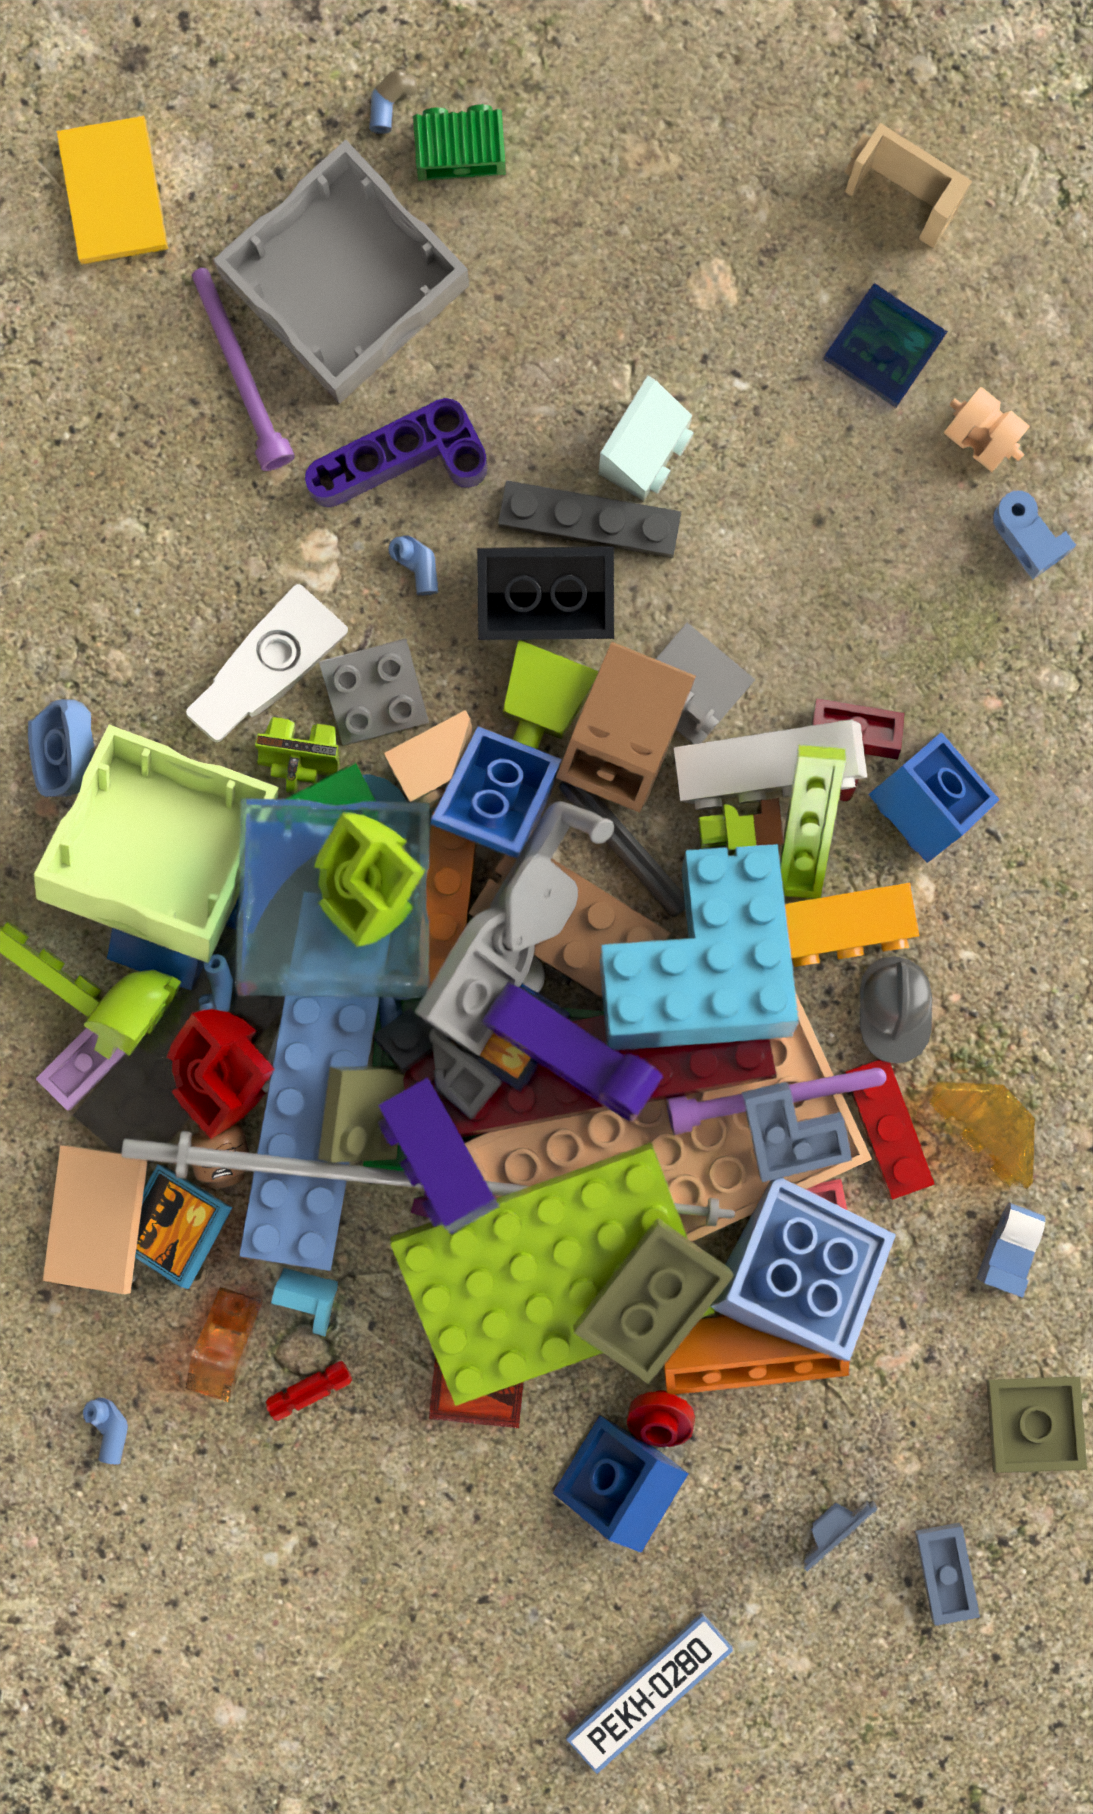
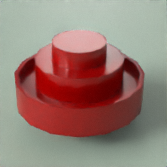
(661, 1419)

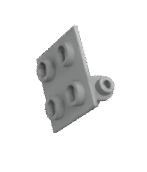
(716, 685)
(374, 691)

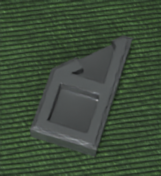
(461, 1076)

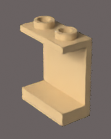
(913, 171)

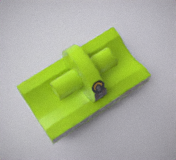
(296, 758)

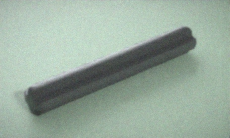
(630, 851)

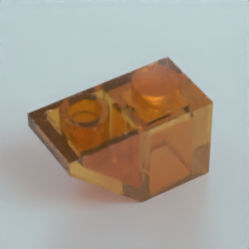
(223, 1344)

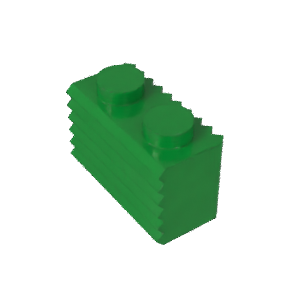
(459, 143)

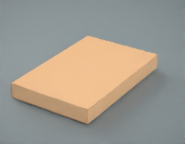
(95, 1219)

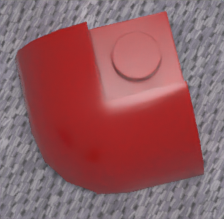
(217, 1069)

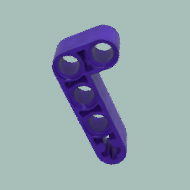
(395, 462)
(572, 1053)

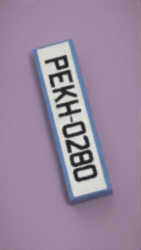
(649, 1693)

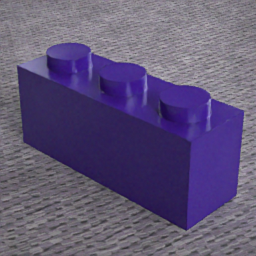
(436, 1157)

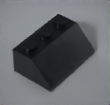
(545, 593)

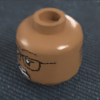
(231, 1140)

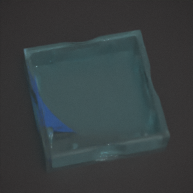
(282, 931)

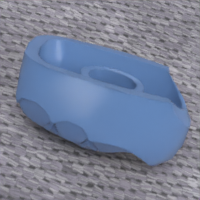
(60, 747)

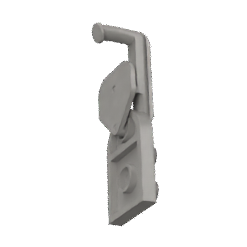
(502, 939)

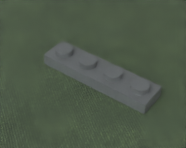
(589, 519)

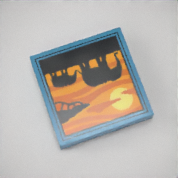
(177, 1226)

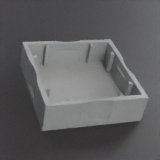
(342, 272)

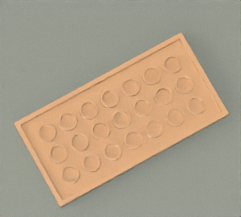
(697, 1165)

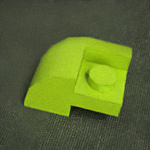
(365, 878)
(131, 1010)

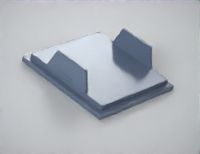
(834, 1527)

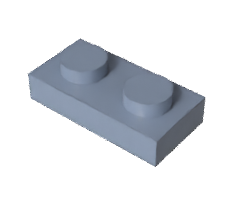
(947, 1574)

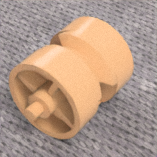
(986, 429)

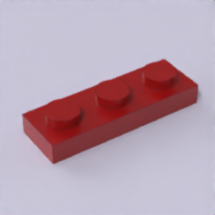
(892, 1134)

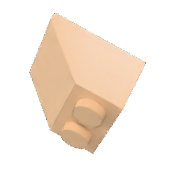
(430, 759)

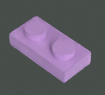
(77, 1070)

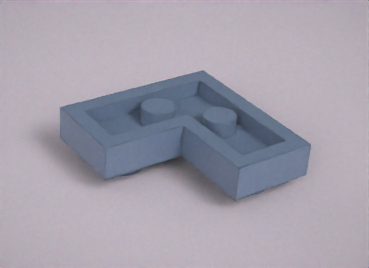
(790, 1146)

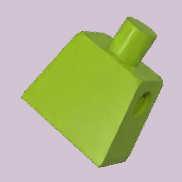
(545, 693)

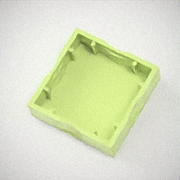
(151, 844)

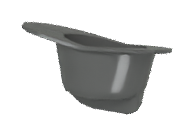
(895, 1009)

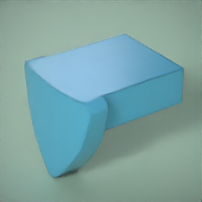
(308, 1295)

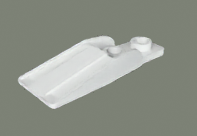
(268, 662)

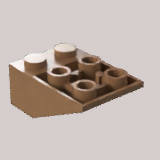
(626, 727)

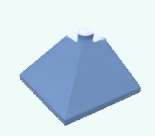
(805, 1270)

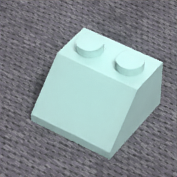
(645, 441)

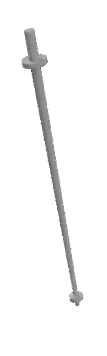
(187, 1155)

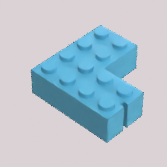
(722, 981)

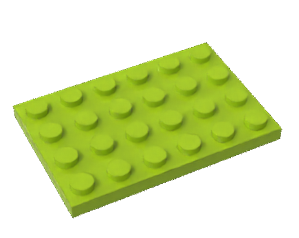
(519, 1278)

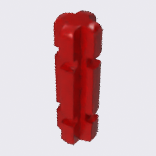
(308, 1391)

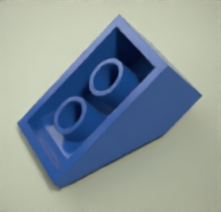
(497, 792)

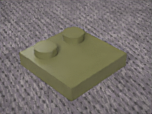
(353, 1113)
(1036, 1424)

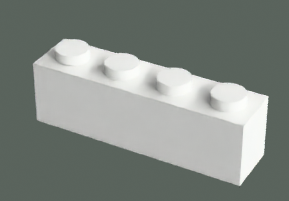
(760, 763)

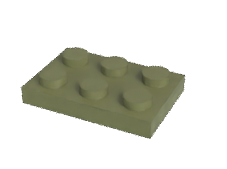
(653, 1301)

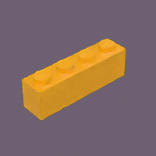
(850, 922)

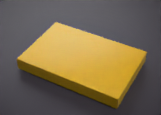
(112, 190)

